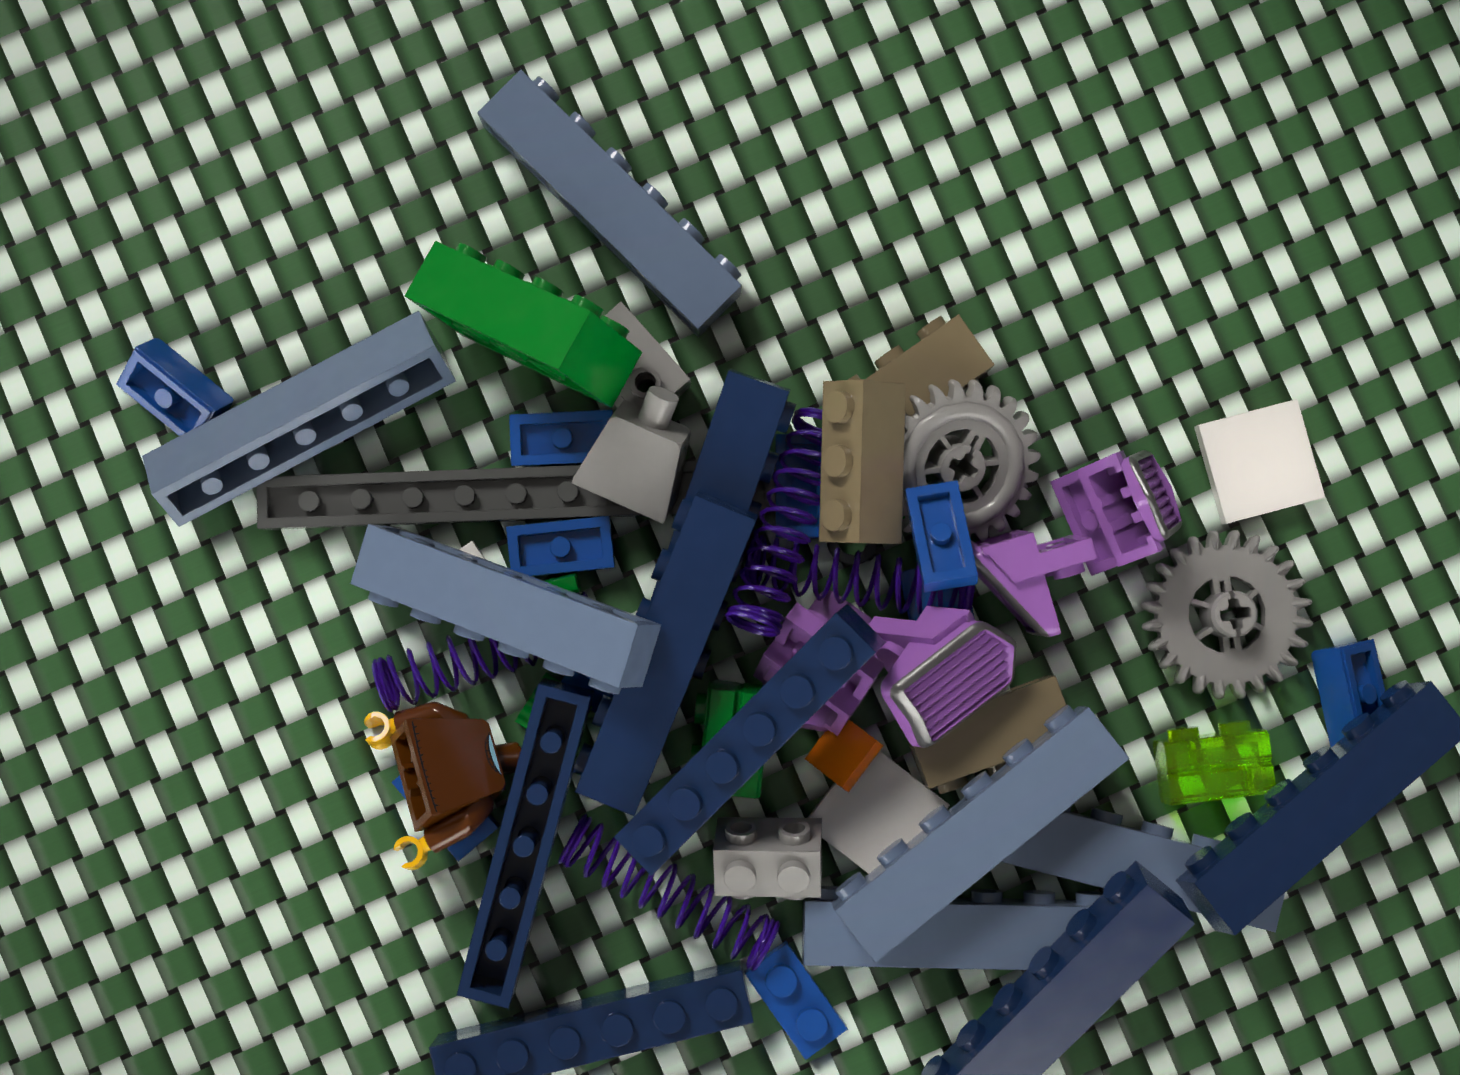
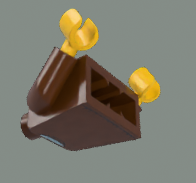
(446, 771)

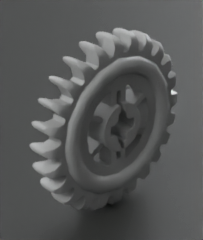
(980, 419)
(1233, 664)

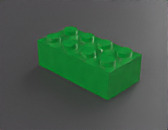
(526, 320)

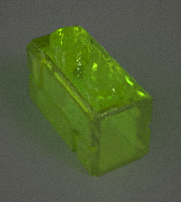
(1214, 764)

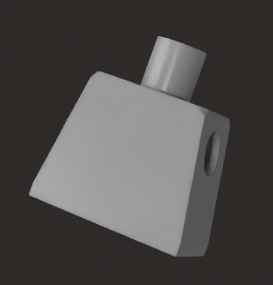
(639, 456)

